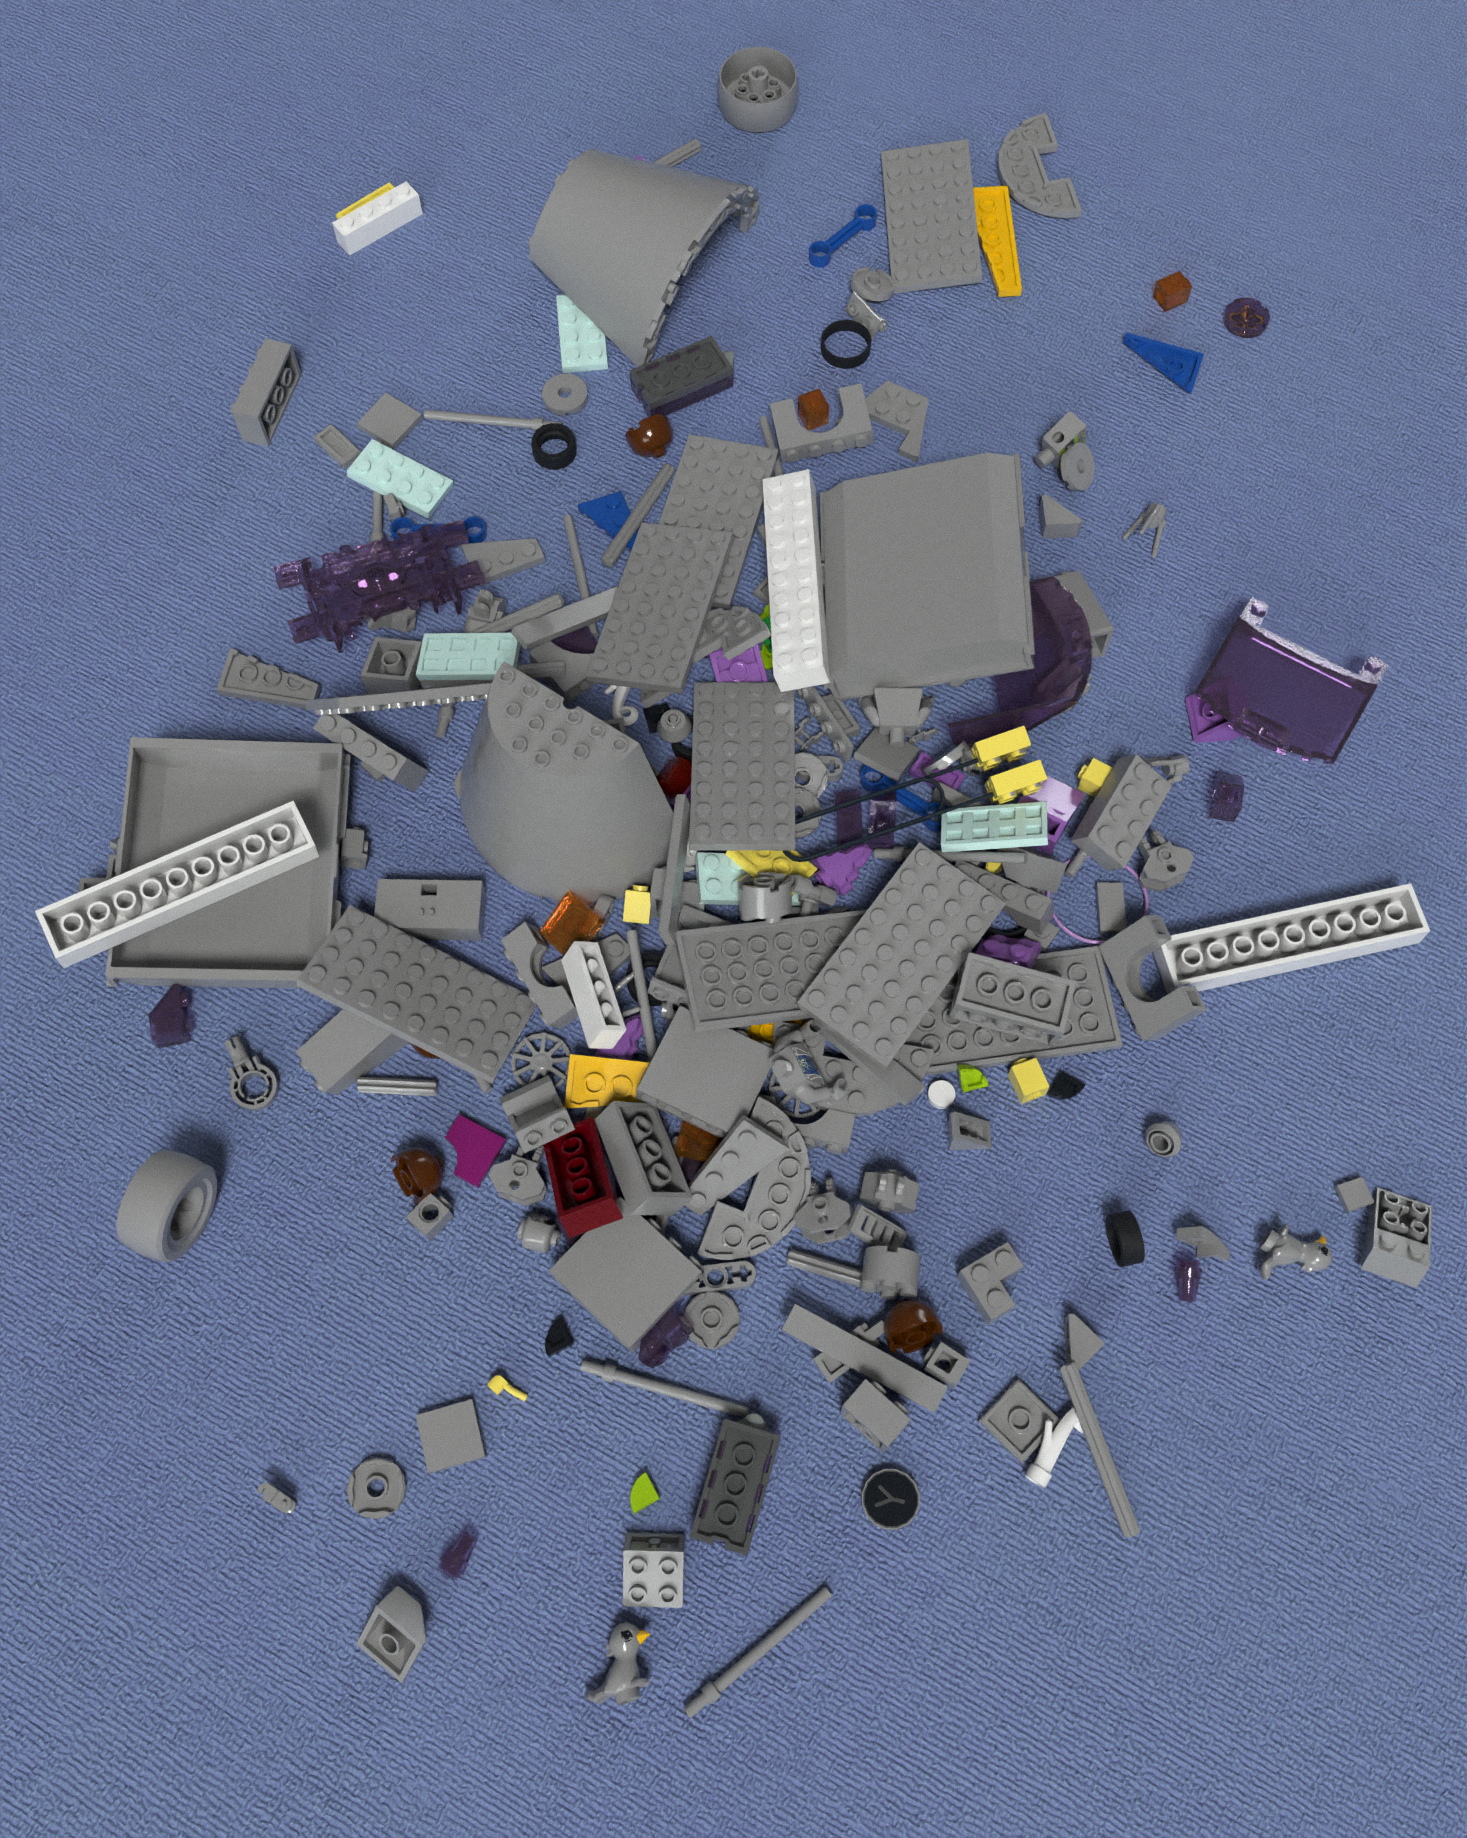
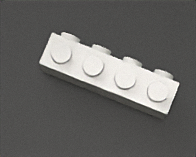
(377, 218)
(593, 995)

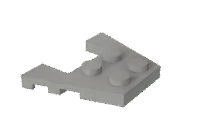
(900, 411)

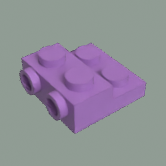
(742, 668)
(1010, 950)

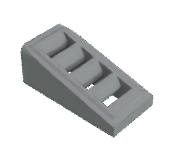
(892, 1235)

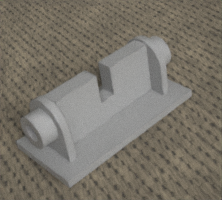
(863, 313)

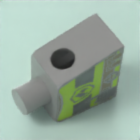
(1054, 443)

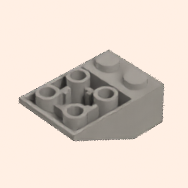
(1397, 1238)

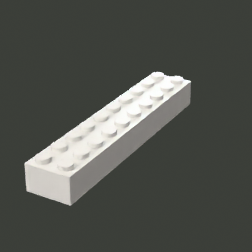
(795, 582)
(176, 884)
(1292, 939)

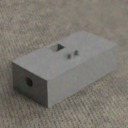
(433, 908)

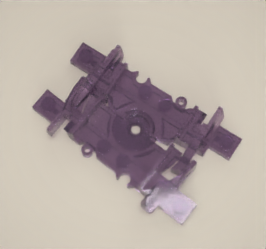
(404, 579)

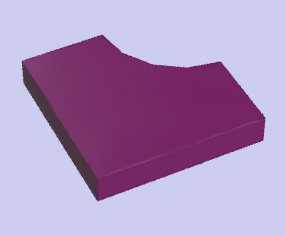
(475, 1149)

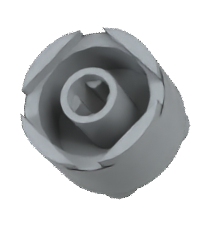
(764, 896)
(890, 1272)

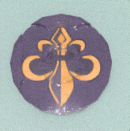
(1246, 318)

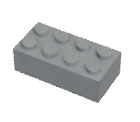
(266, 392)
(1121, 812)
(643, 1158)

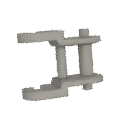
(922, 735)
(811, 740)
(277, 1498)

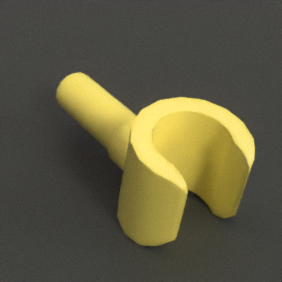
(498, 1383)

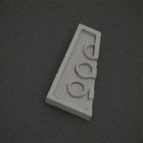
(733, 1162)

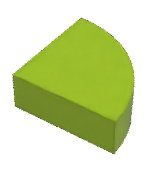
(971, 1078)
(642, 1494)

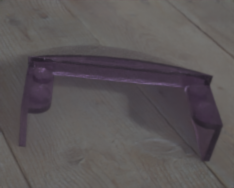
(1058, 674)
(1285, 692)

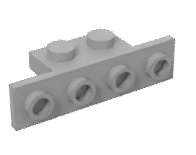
(834, 719)

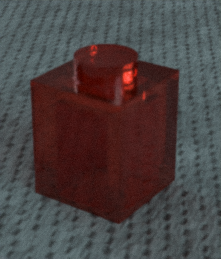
(675, 777)

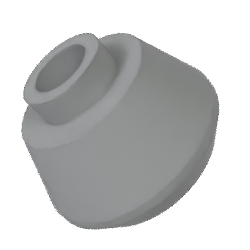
(674, 726)
(1164, 1139)

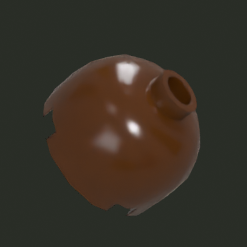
(651, 437)
(418, 1172)
(911, 1326)

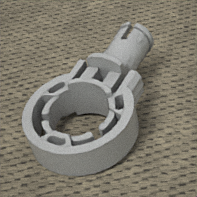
(241, 1062)

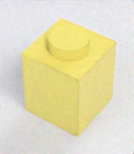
(1093, 777)
(637, 905)
(1028, 1079)

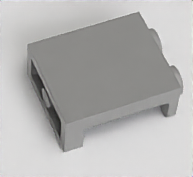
(536, 1114)

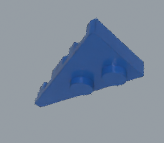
(1173, 361)
(608, 514)

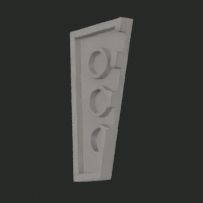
(256, 681)

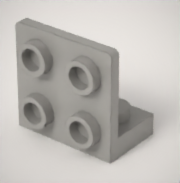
(653, 1570)

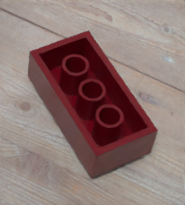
(582, 1179)

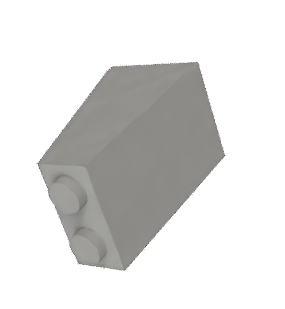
(1098, 623)
(346, 1050)

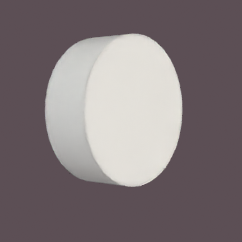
(941, 1094)

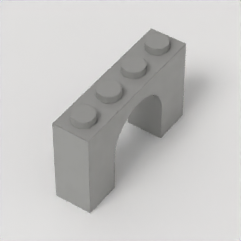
(799, 443)
(371, 750)
(1124, 957)

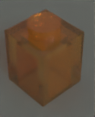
(1172, 291)
(813, 409)

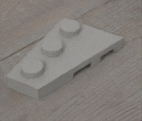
(503, 557)
(614, 953)

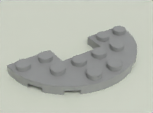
(1025, 175)
(732, 630)
(865, 1093)
(772, 1201)

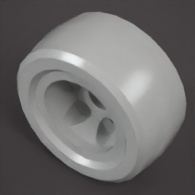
(759, 74)
(166, 1205)

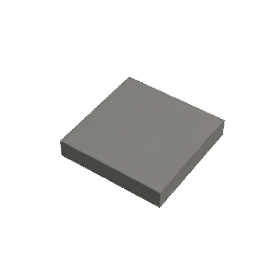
(389, 421)
(884, 758)
(1018, 1421)
(450, 1436)

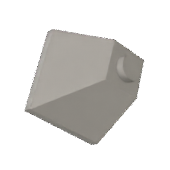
(395, 1633)

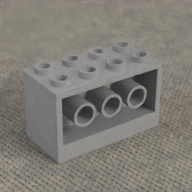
(1012, 999)

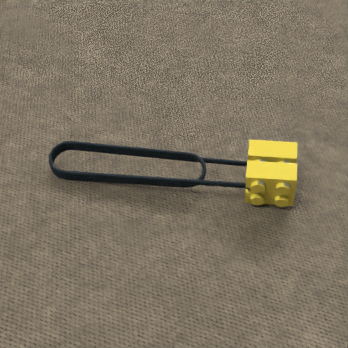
(985, 755)

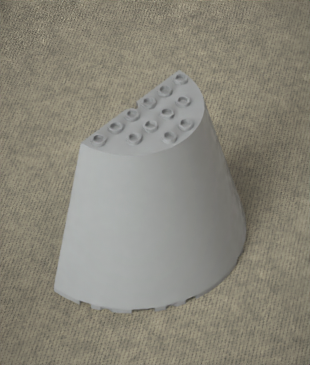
(625, 235)
(560, 796)

